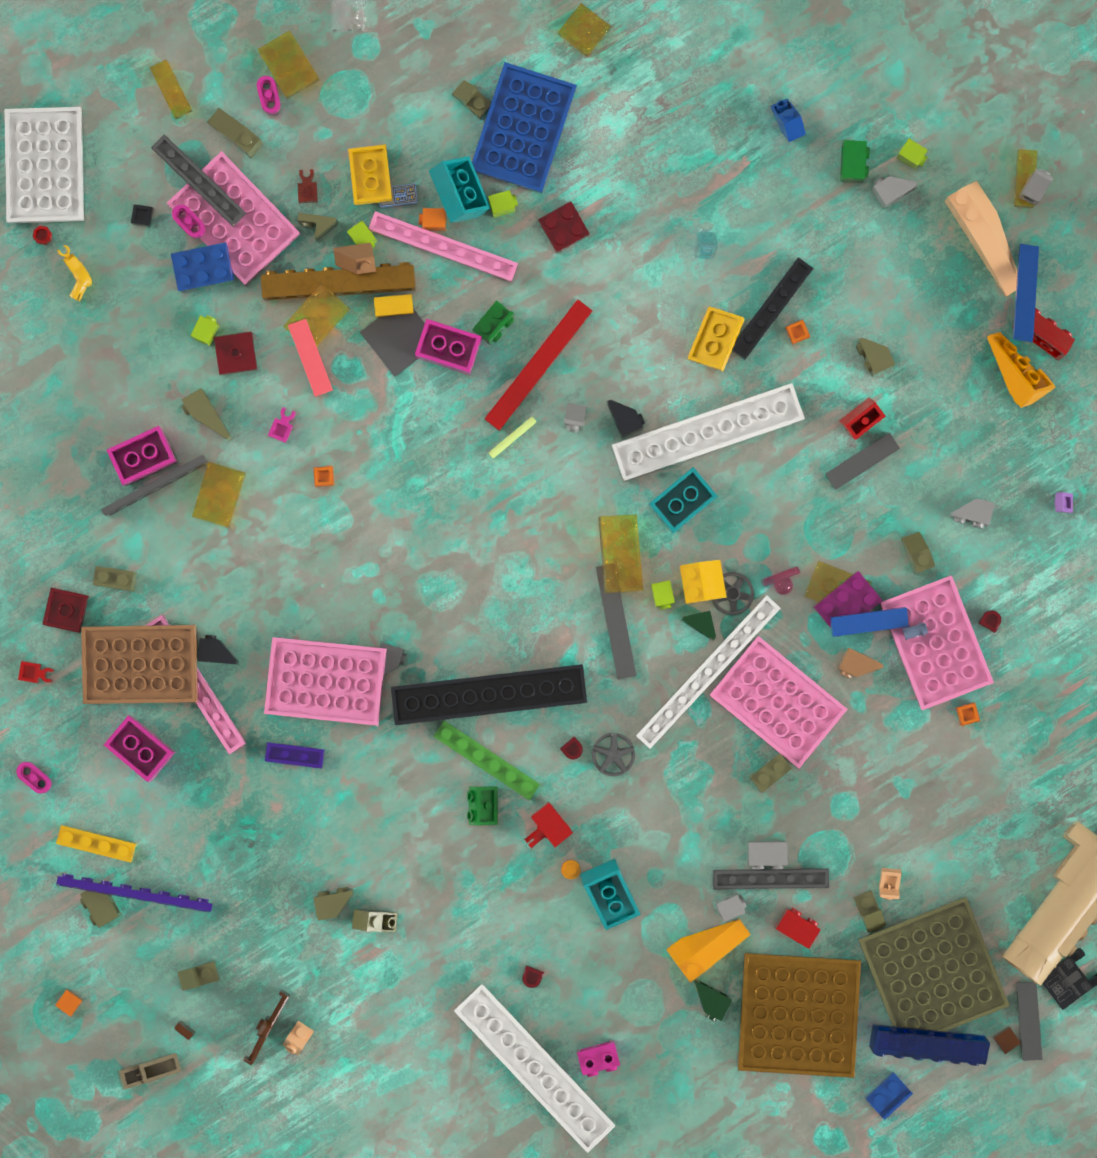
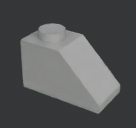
(892, 189)

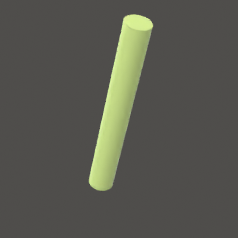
(512, 437)

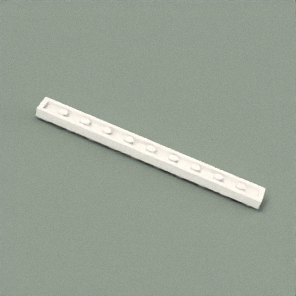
(708, 672)

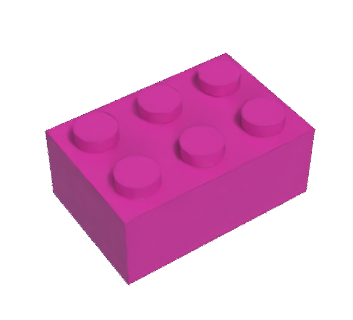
(448, 347)
(142, 456)
(139, 748)

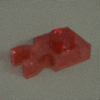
(307, 189)

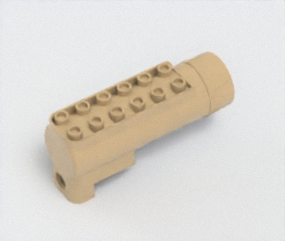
(1064, 912)

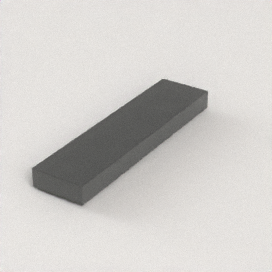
(862, 461)
(1029, 1021)

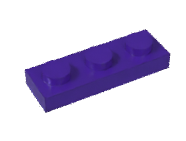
(294, 755)

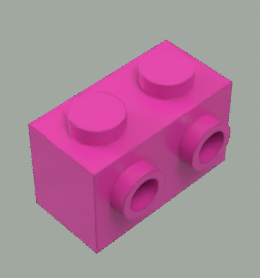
(598, 1058)

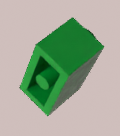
(854, 161)

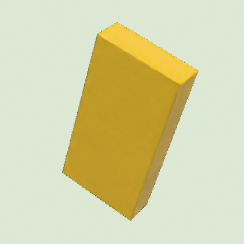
(393, 305)

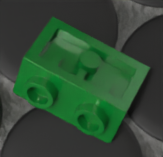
(494, 322)
(483, 805)

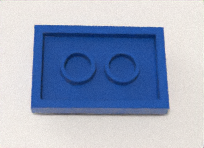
(202, 266)

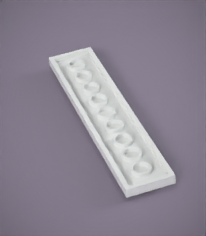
(708, 432)
(534, 1068)

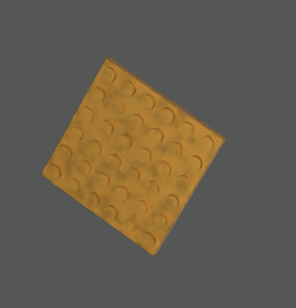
(799, 1015)

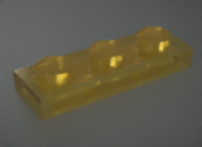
(170, 89)
(1025, 166)

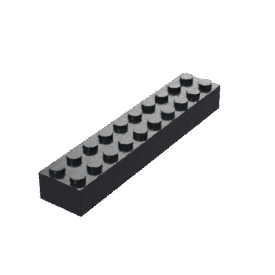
(488, 694)

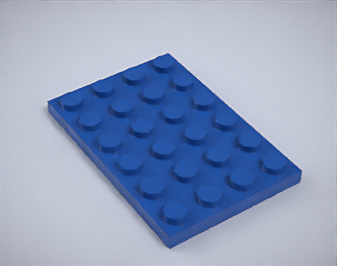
(523, 127)

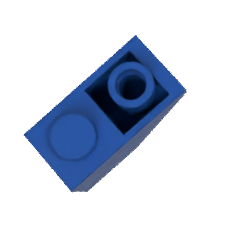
(788, 120)

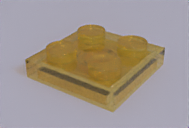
(584, 30)

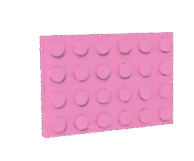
(256, 237)
(948, 657)
(325, 681)
(778, 702)

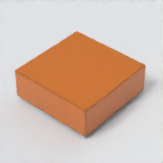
(797, 332)
(323, 476)
(967, 714)
(68, 1002)

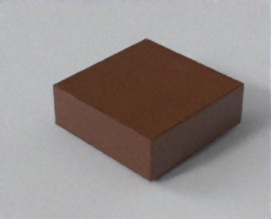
(184, 1030)
(1007, 1040)

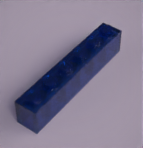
(929, 1044)

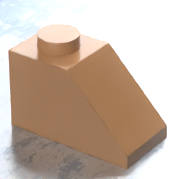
(355, 258)
(857, 664)

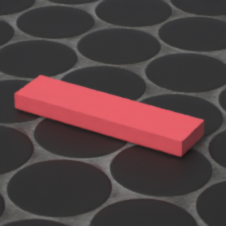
(310, 357)

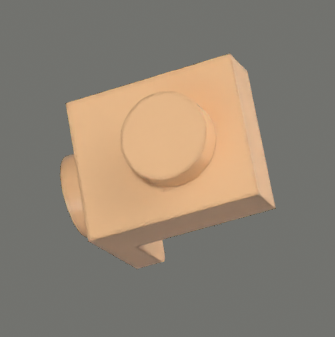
(889, 883)
(297, 1038)

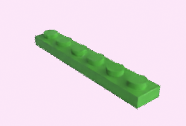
(486, 760)

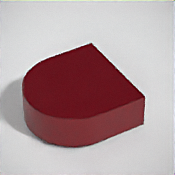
(990, 620)
(572, 749)
(532, 977)

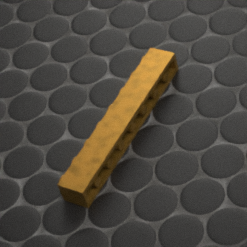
(340, 282)

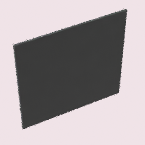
(395, 339)

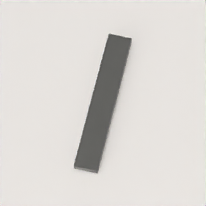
(198, 180)
(155, 486)
(617, 630)
(771, 878)

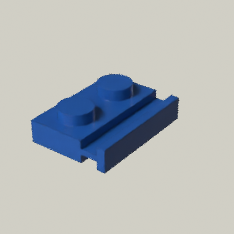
(888, 1095)

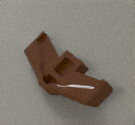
(265, 1027)

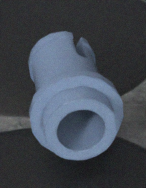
(914, 631)

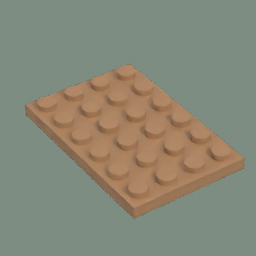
(139, 664)

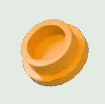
(570, 869)

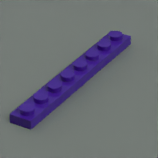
(127, 892)

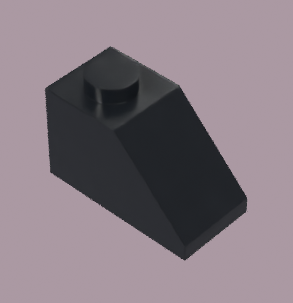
(625, 418)
(215, 651)

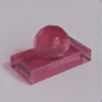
(783, 584)

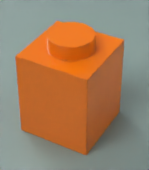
(433, 219)

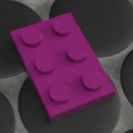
(850, 597)

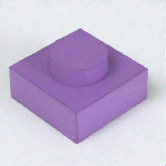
(1064, 502)

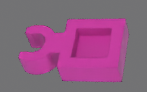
(281, 428)

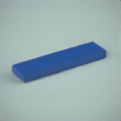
(869, 621)

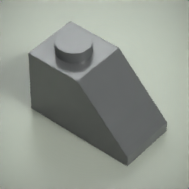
(394, 657)

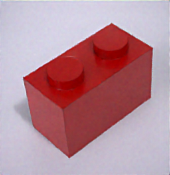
(862, 418)
(798, 928)

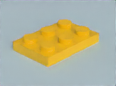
(370, 174)
(715, 338)

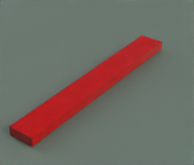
(538, 365)

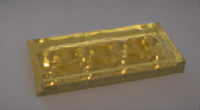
(620, 553)

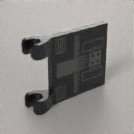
(1068, 982)

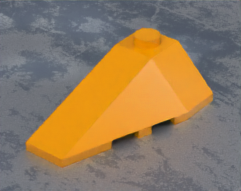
(1021, 378)
(703, 949)

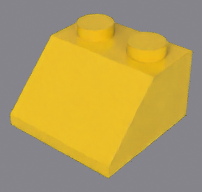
(703, 581)

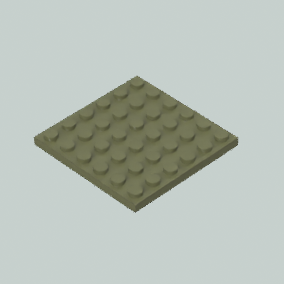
(934, 969)

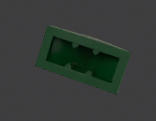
(702, 623)

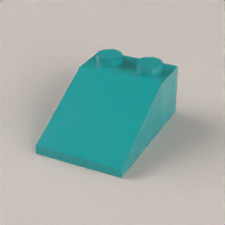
(610, 894)

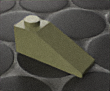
(235, 132)
(202, 410)

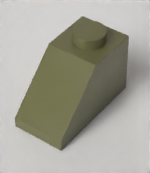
(918, 552)

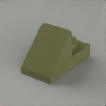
(472, 99)
(323, 223)
(869, 911)
(198, 975)

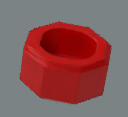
(42, 235)

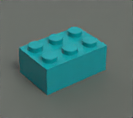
(459, 189)
(682, 500)

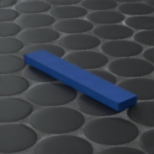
(1026, 293)

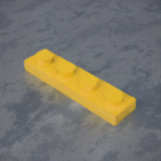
(96, 843)

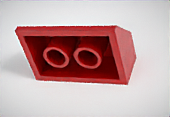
(1050, 337)

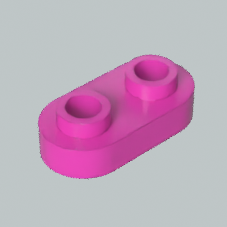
(269, 95)
(189, 221)
(33, 779)

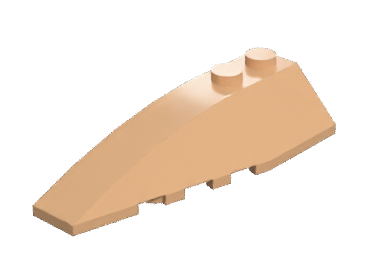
(985, 232)

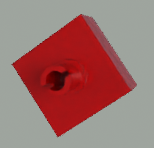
(549, 826)

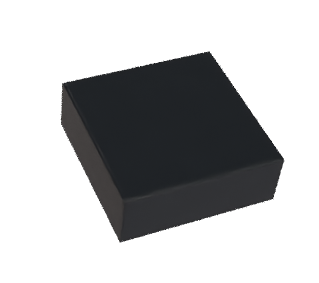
(142, 215)

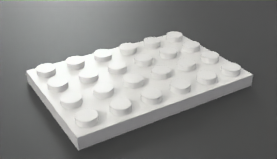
(44, 165)

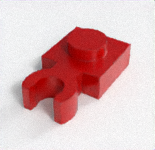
(32, 672)

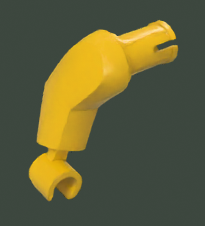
(79, 272)

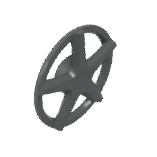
(733, 594)
(613, 754)

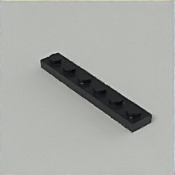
(771, 308)

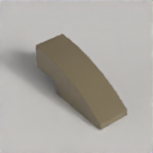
(149, 1071)

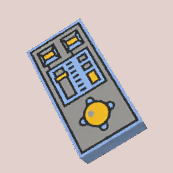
(401, 196)

